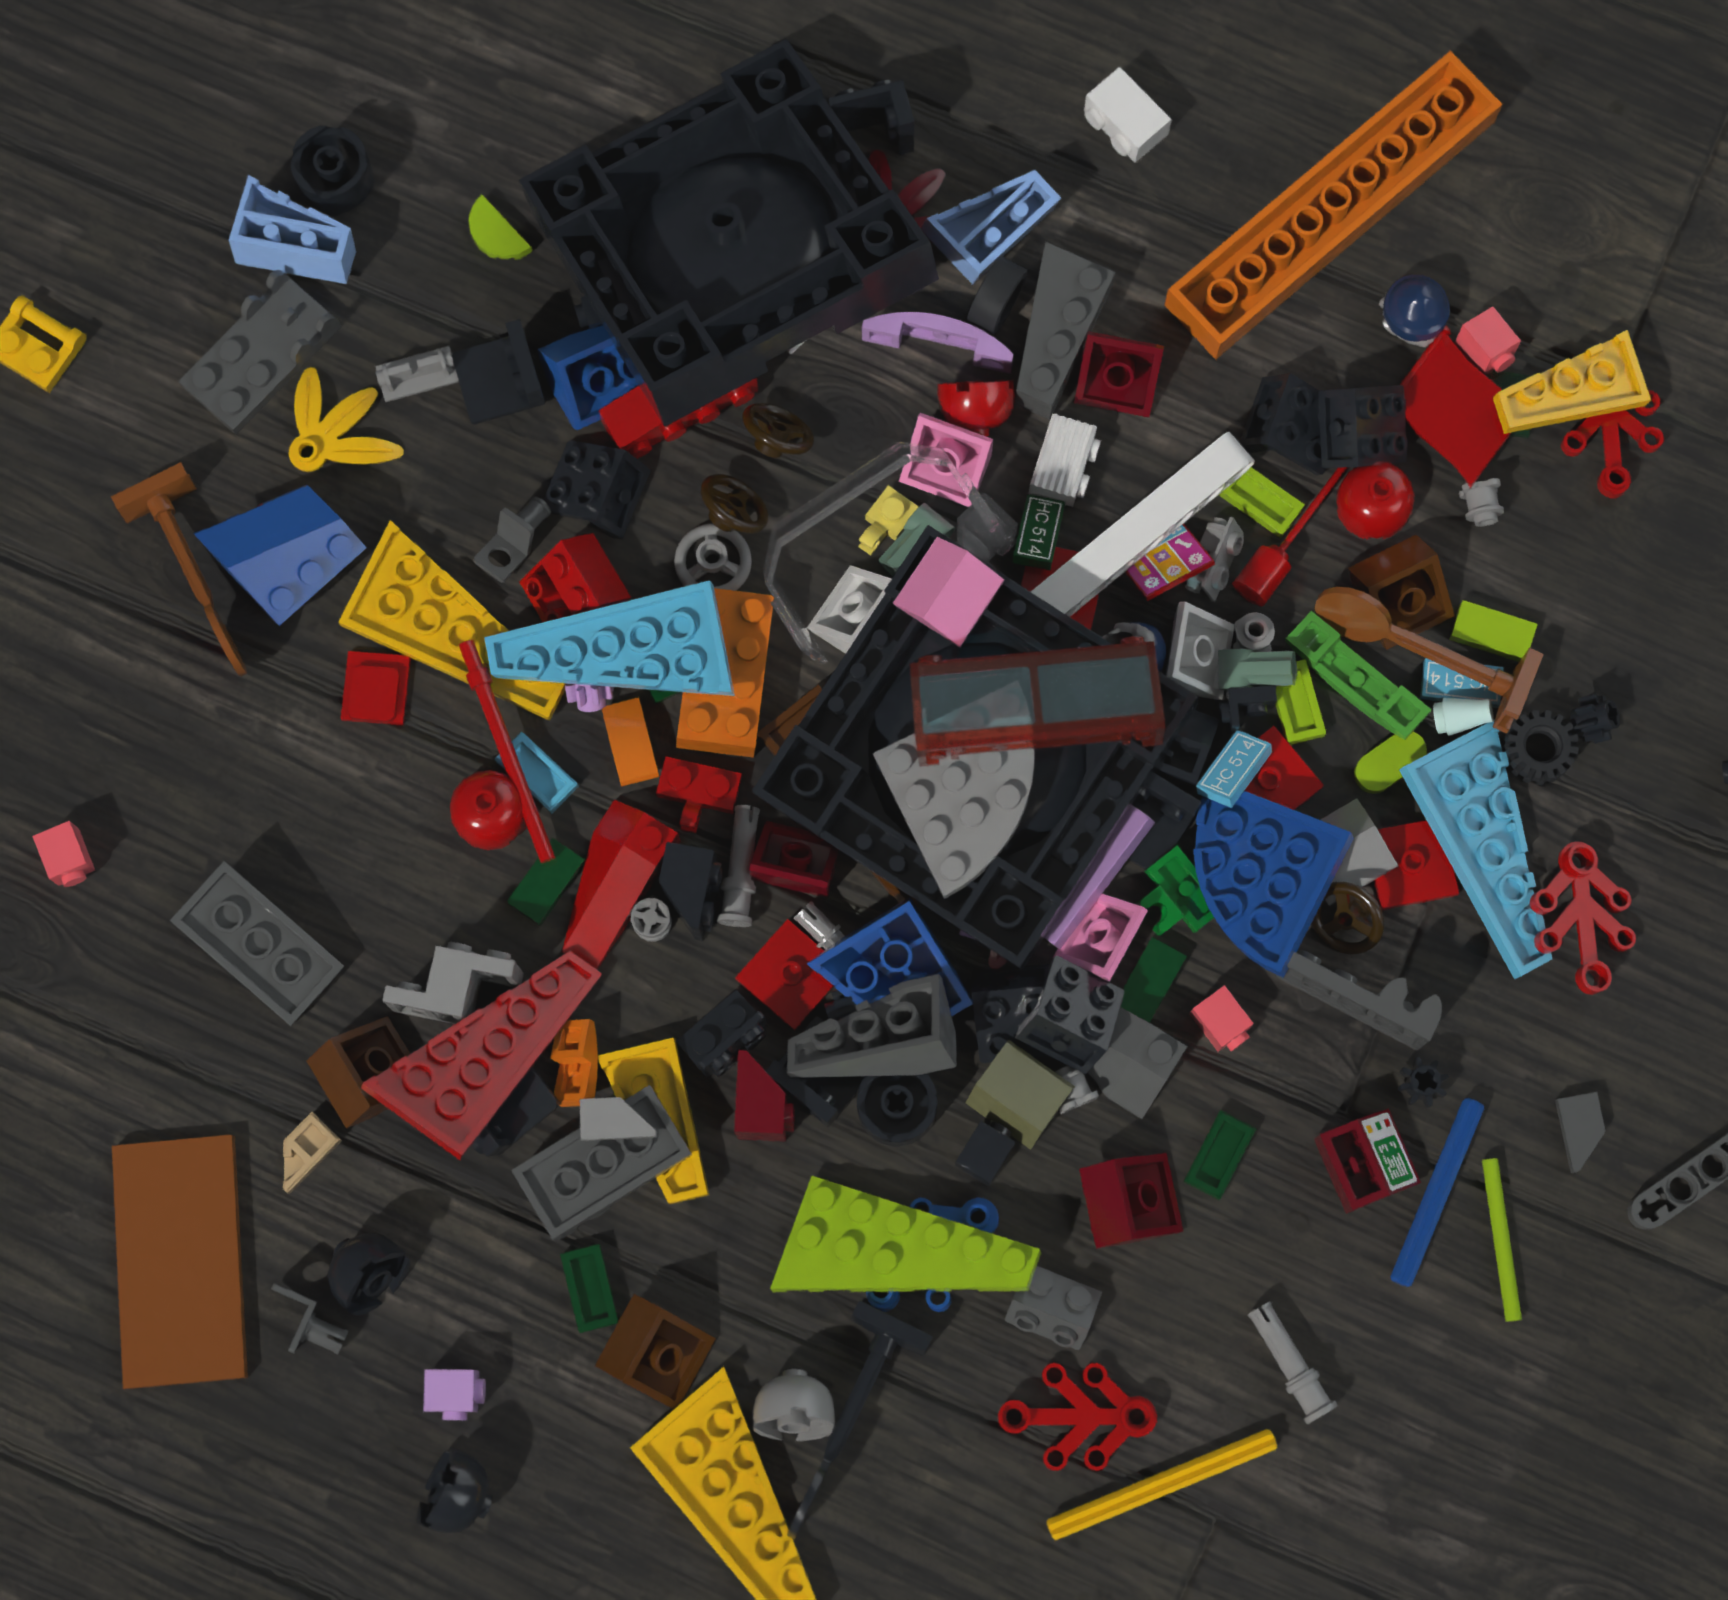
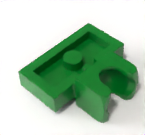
(1176, 893)

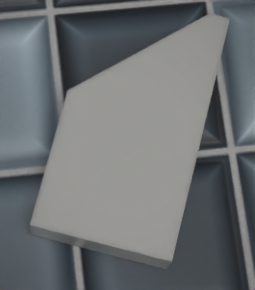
(611, 1120)

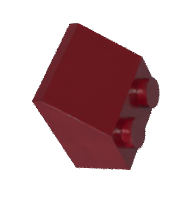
(760, 1104)
(1131, 1200)

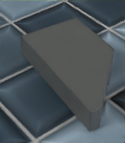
(1580, 1126)

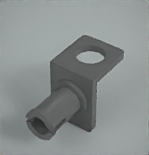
(514, 537)
(311, 1327)

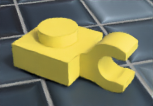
(887, 518)

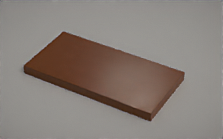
(179, 1262)

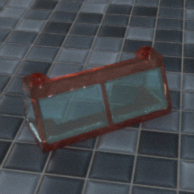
(1036, 700)

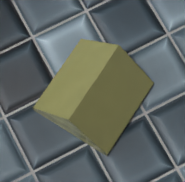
(1019, 1094)

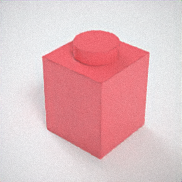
(1488, 342)
(64, 854)
(1222, 1020)

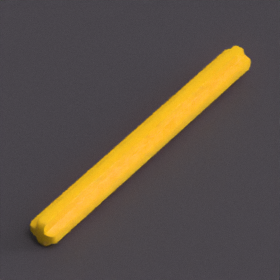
(1161, 1484)

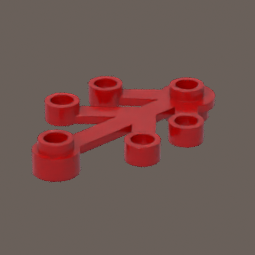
(1611, 443)
(1585, 913)
(1085, 1416)

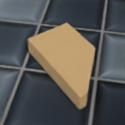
(306, 1150)

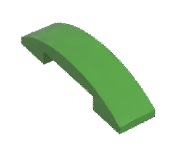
(1355, 678)

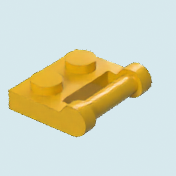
(30, 355)

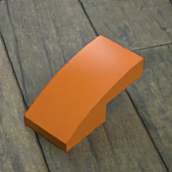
(630, 742)
(578, 1062)

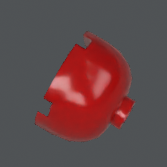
(976, 403)
(1375, 500)
(487, 810)

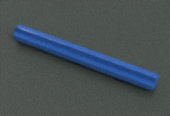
(1437, 1192)

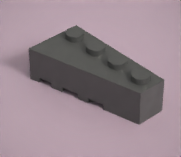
(1063, 311)

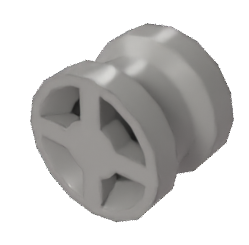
(652, 912)

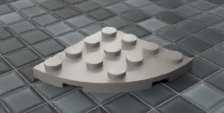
(960, 808)

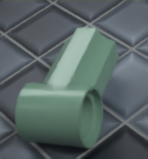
(898, 551)
(1247, 668)

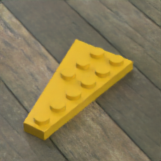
(427, 614)
(719, 1482)

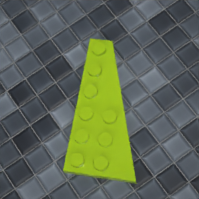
(882, 1246)

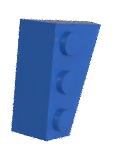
(283, 550)
(889, 952)

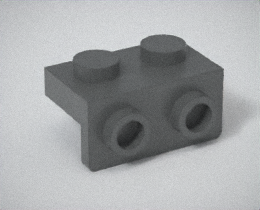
(1055, 1308)

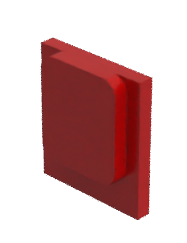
(375, 688)

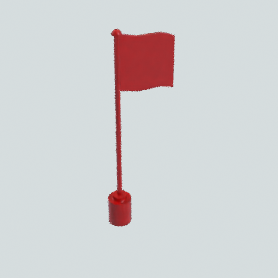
(1447, 407)

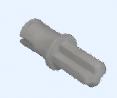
(819, 926)

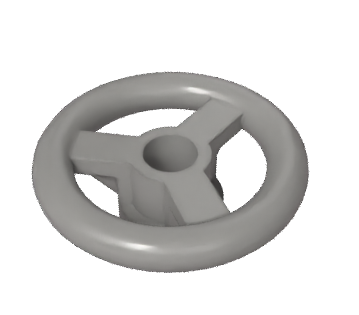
(708, 547)

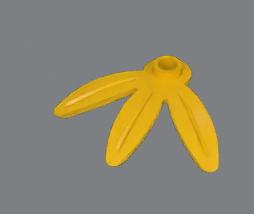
(338, 421)

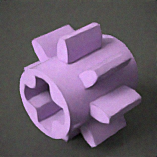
(588, 697)

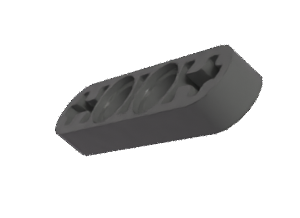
(1693, 1173)

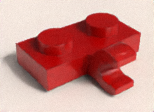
(698, 788)

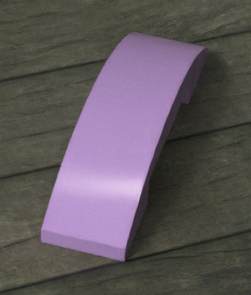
(890, 327)

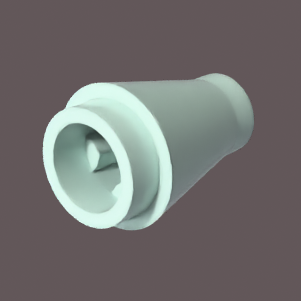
(1458, 715)

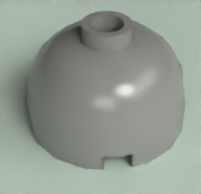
(794, 1406)

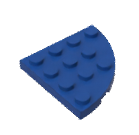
(1265, 873)

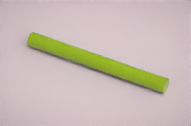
(1501, 1240)

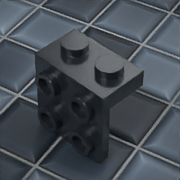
(518, 1115)

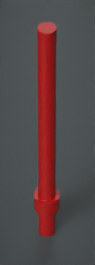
(480, 681)

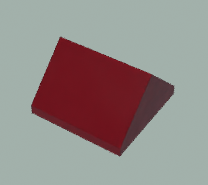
(1118, 374)
(794, 860)

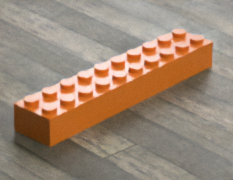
(1332, 205)

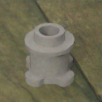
(1482, 502)
(1257, 622)
(1081, 1092)

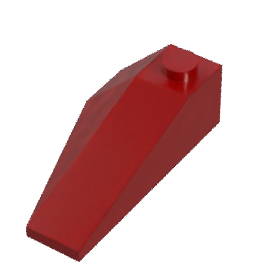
(617, 874)

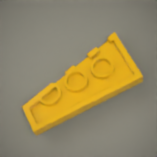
(1588, 385)
(660, 1067)

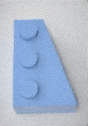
(990, 224)
(287, 237)

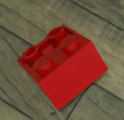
(573, 580)

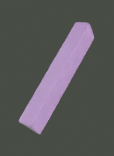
(1104, 868)

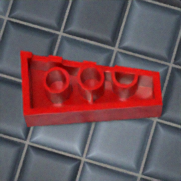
(637, 427)

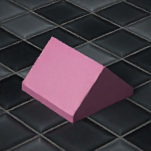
(966, 450)
(949, 591)
(1103, 936)

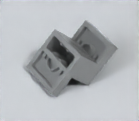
(453, 983)

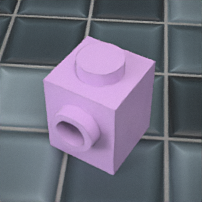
(453, 1392)

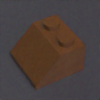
(1408, 585)
(351, 1060)
(655, 1352)

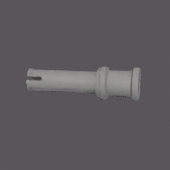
(738, 884)
(1302, 1380)

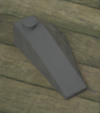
(892, 1036)
(1136, 1063)

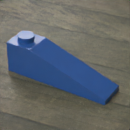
(585, 374)

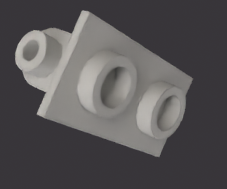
(416, 374)
(1223, 542)

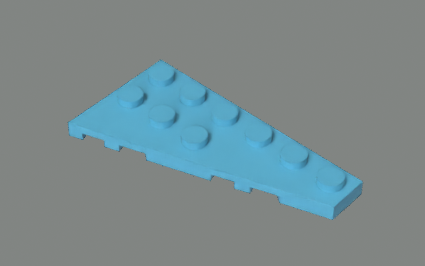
(642, 643)
(1481, 831)

